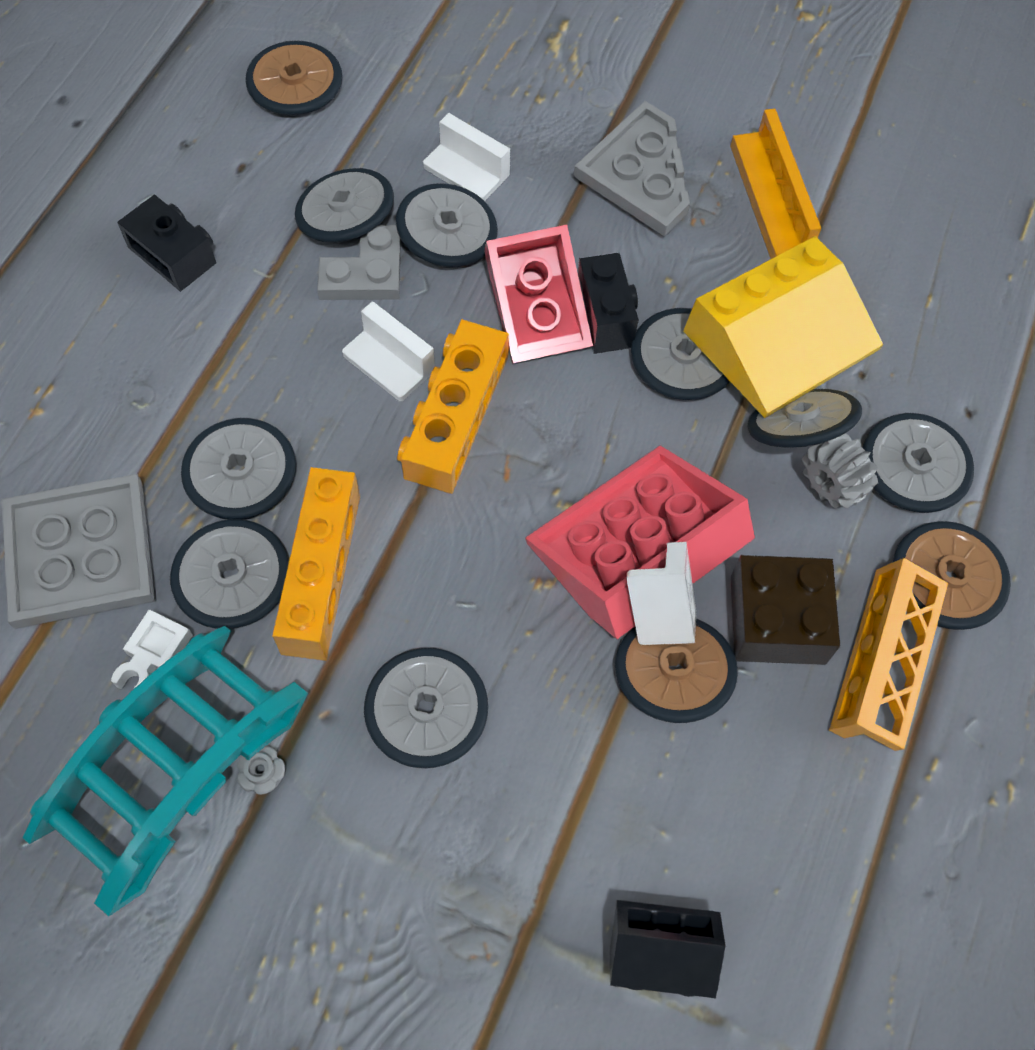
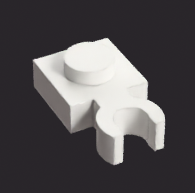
(150, 647)

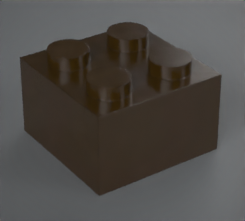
(784, 610)

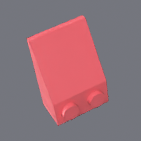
(538, 293)

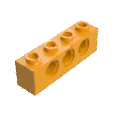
(441, 463)
(317, 564)

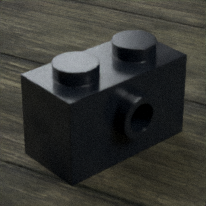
(168, 241)
(608, 302)
(666, 949)

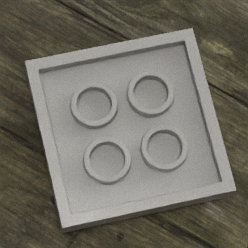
(76, 551)

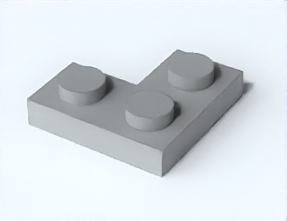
(366, 277)

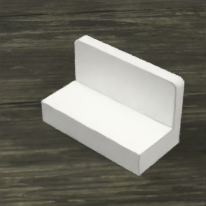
(468, 158)
(390, 353)
(664, 600)

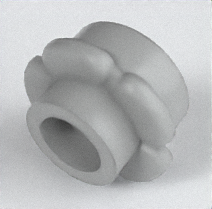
(264, 782)

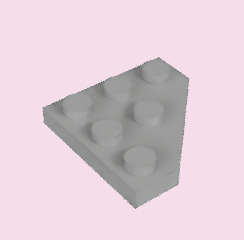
(640, 169)

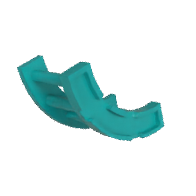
(192, 782)

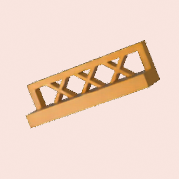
(775, 186)
(874, 652)

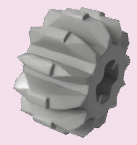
(840, 471)

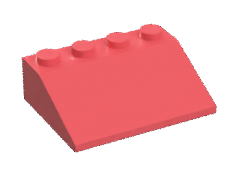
(628, 529)

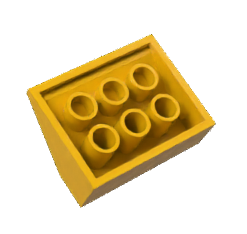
(784, 326)

